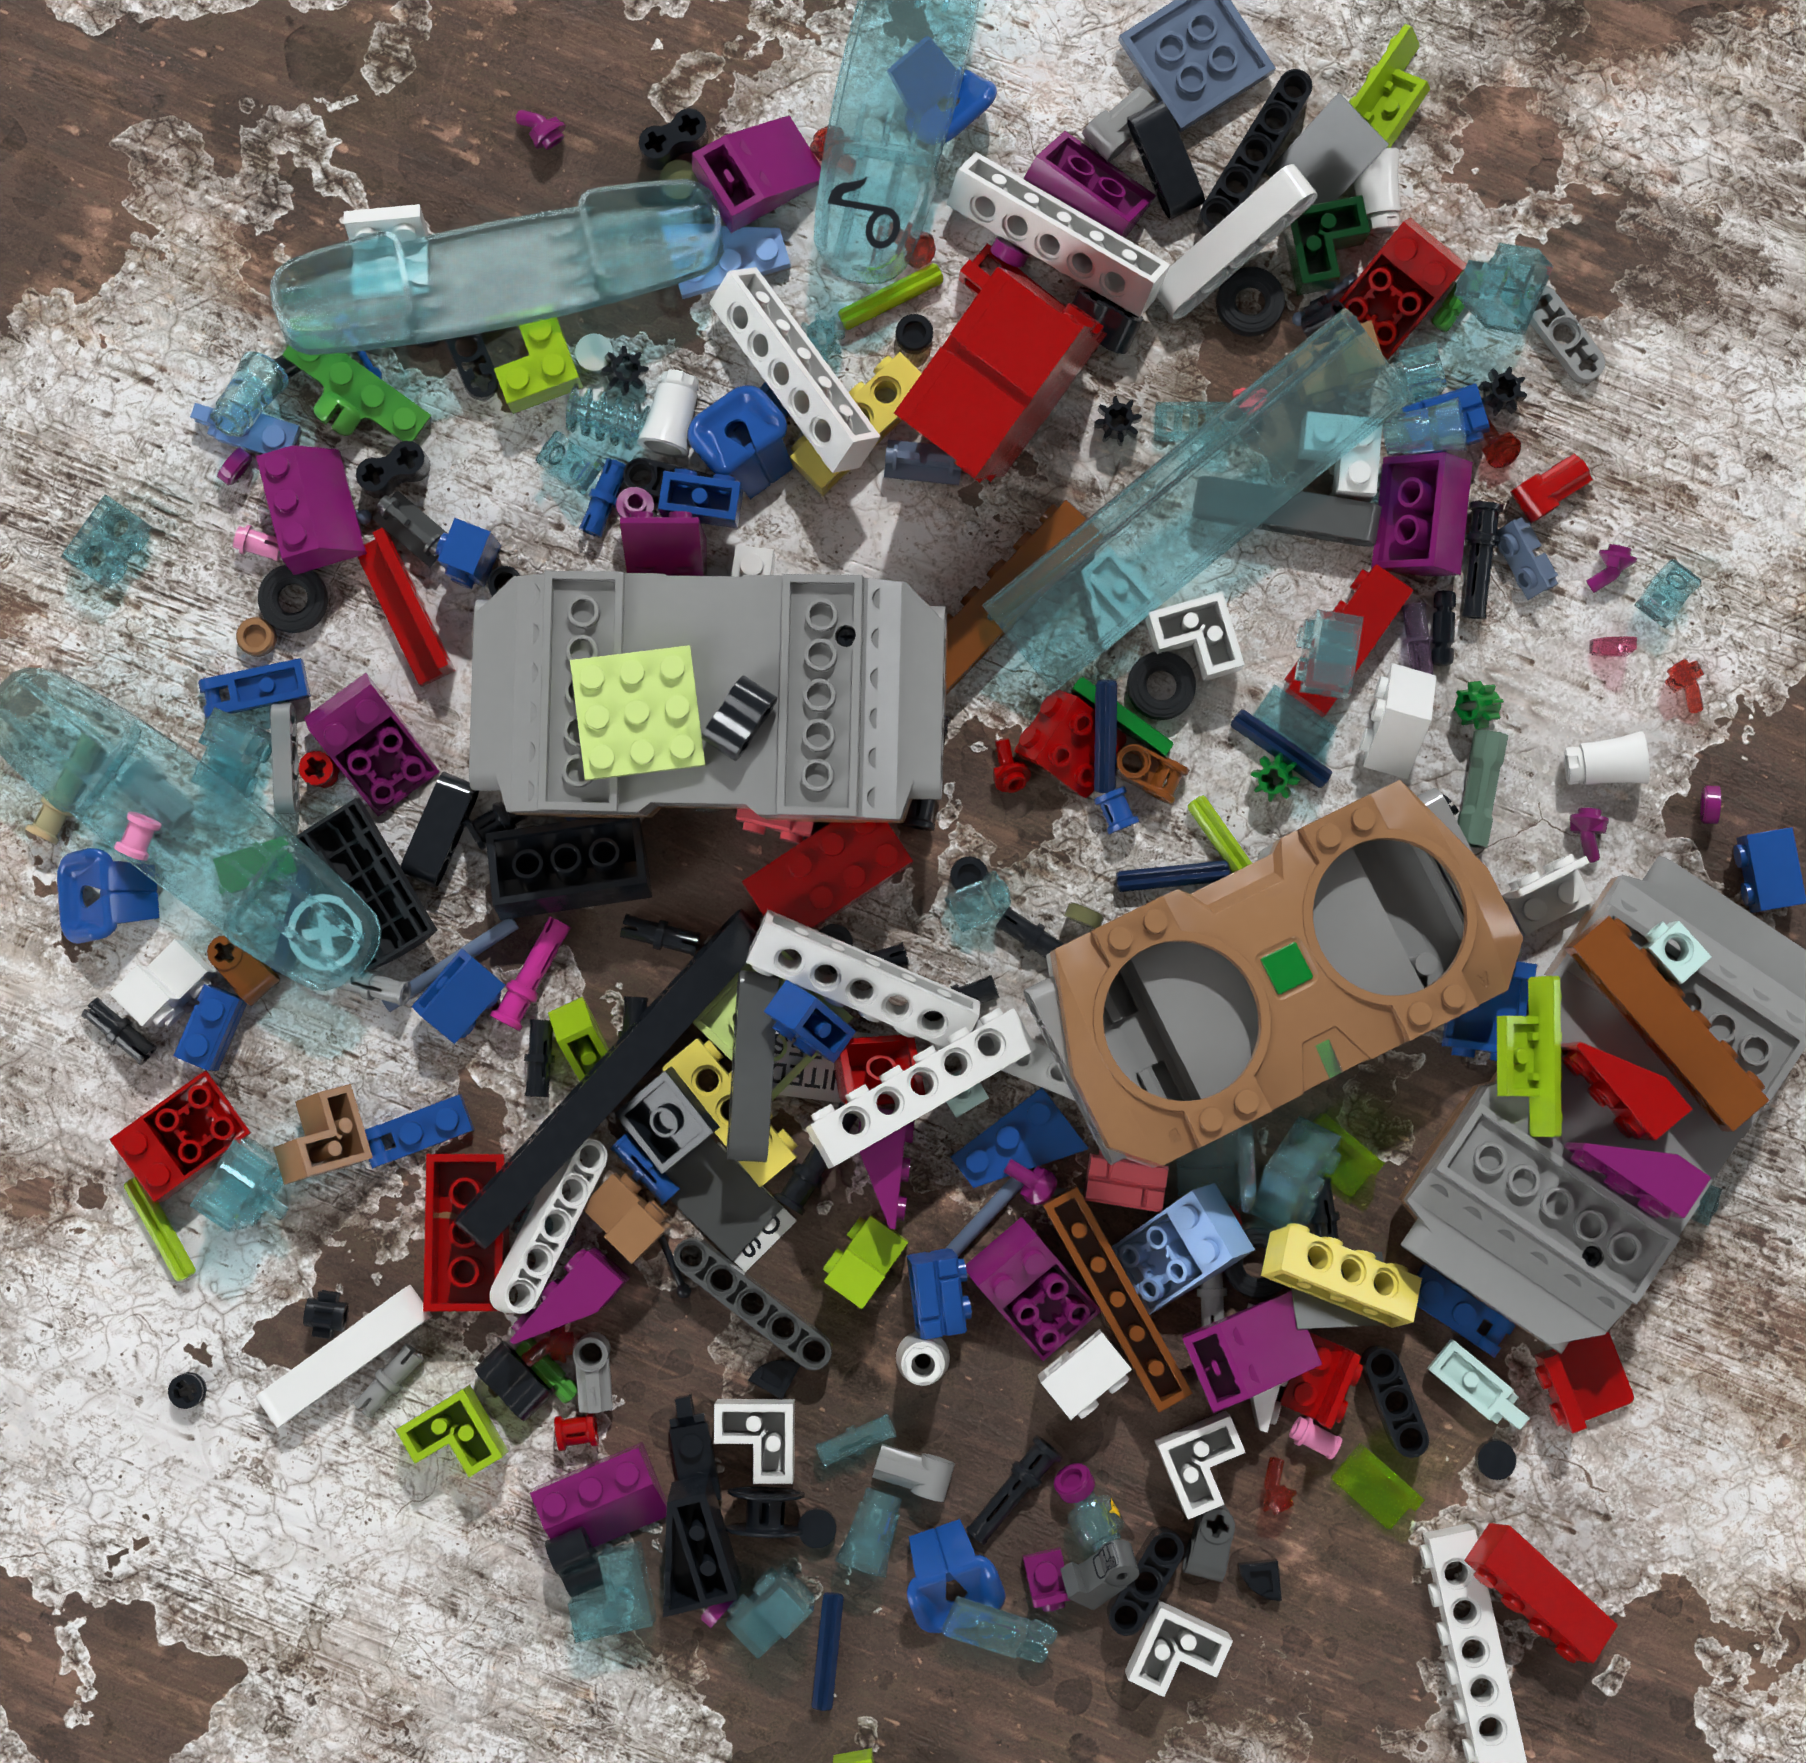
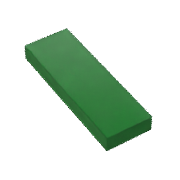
(1127, 721)

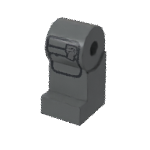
(1101, 1574)

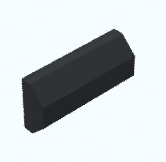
(361, 857)

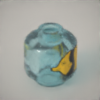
(1096, 1521)

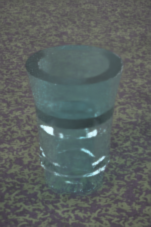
(248, 393)
(1427, 429)
(871, 1533)

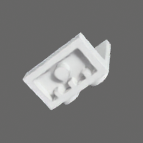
(403, 221)
(1545, 898)

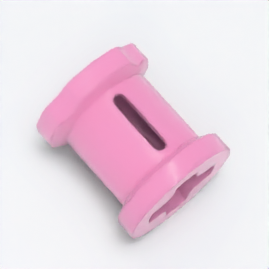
(137, 836)

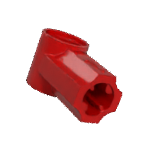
(1544, 492)

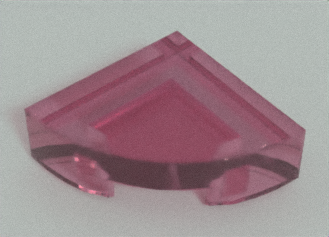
(1613, 646)

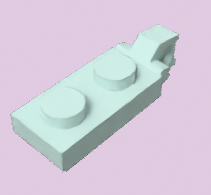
(1477, 1385)

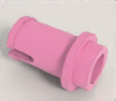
(256, 542)
(1315, 1437)

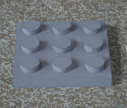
(1196, 57)

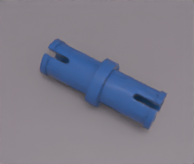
(603, 498)
(626, 1149)

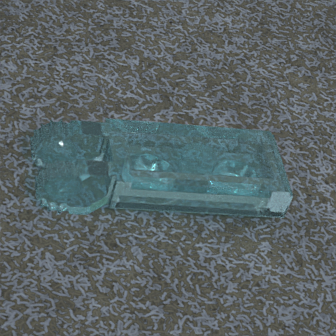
(998, 1630)

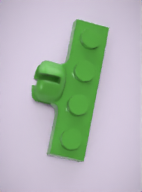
(358, 395)

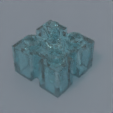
(241, 1187)

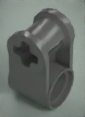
(1207, 1548)

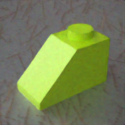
(578, 1036)

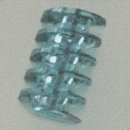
(604, 418)

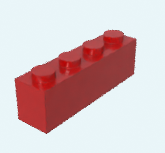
(1378, 600)
(1540, 1593)

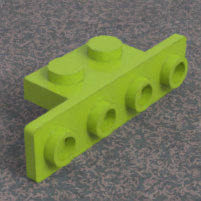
(1389, 93)
(1532, 1056)

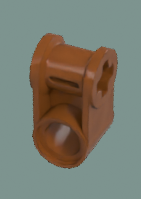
(1152, 773)
(245, 973)

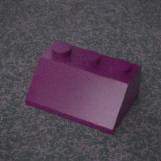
(1089, 184)
(310, 507)
(1423, 514)
(603, 1497)

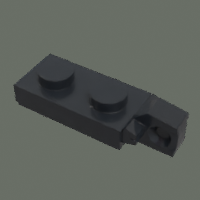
(693, 1443)

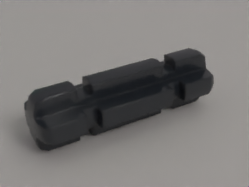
(1443, 628)

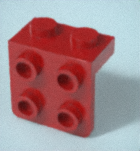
(1064, 741)
(1583, 1381)

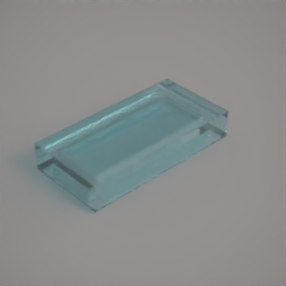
(1295, 721)

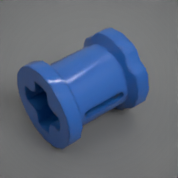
(1116, 810)

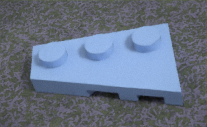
(742, 250)

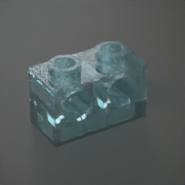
(98, 535)

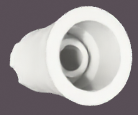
(1381, 192)
(670, 415)
(1609, 761)
(913, 1346)

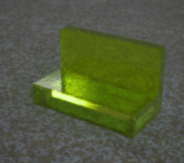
(1356, 1160)
(1376, 1487)

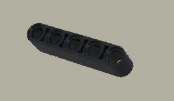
(1260, 138)

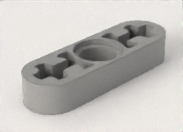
(1559, 350)
(285, 758)

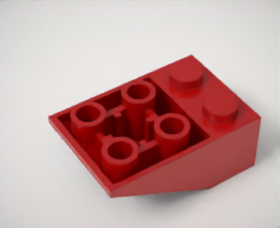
(1402, 284)
(1639, 1098)
(180, 1137)

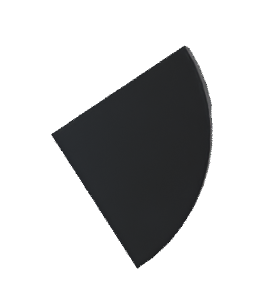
(775, 1376)
(1262, 1578)

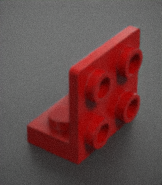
(1323, 1389)

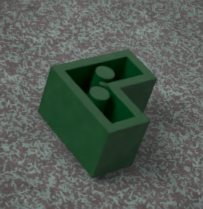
(1317, 235)

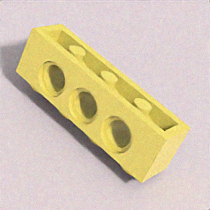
(890, 373)
(703, 1056)
(1289, 1265)

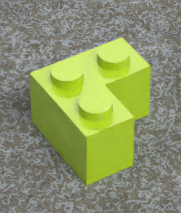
(544, 372)
(865, 1260)
(462, 1425)

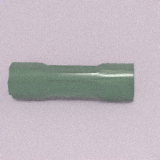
(1485, 760)

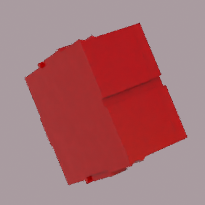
(1000, 374)

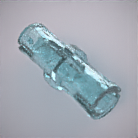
(855, 1440)

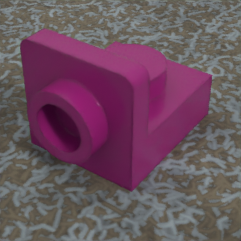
(1046, 1579)

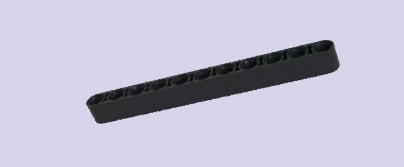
(608, 1081)

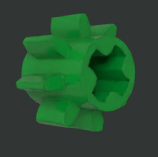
(1478, 704)
(1266, 782)

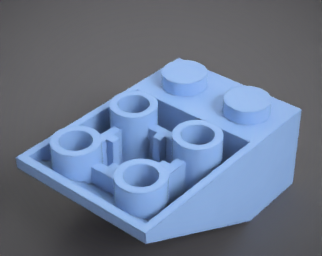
(1182, 1247)

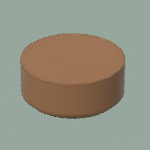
(256, 637)

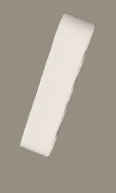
(1235, 240)
(533, 1234)
(343, 1356)

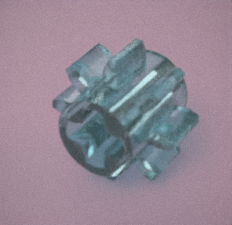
(831, 335)

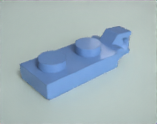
(263, 437)

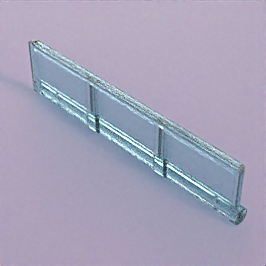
(1199, 500)

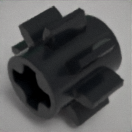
(1318, 314)
(617, 378)
(1502, 381)
(1122, 429)
(325, 1314)

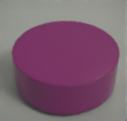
(1009, 252)
(234, 466)
(1710, 804)
(1074, 1483)
(714, 1613)

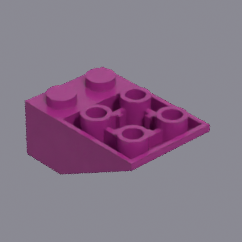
(756, 170)
(664, 544)
(371, 744)
(888, 1168)
(1660, 1180)
(1032, 1289)
(584, 1291)
(1250, 1352)

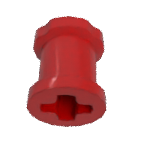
(307, 768)
(576, 1431)

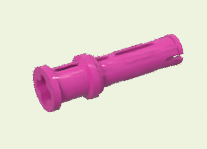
(523, 989)

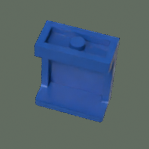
(1478, 1027)

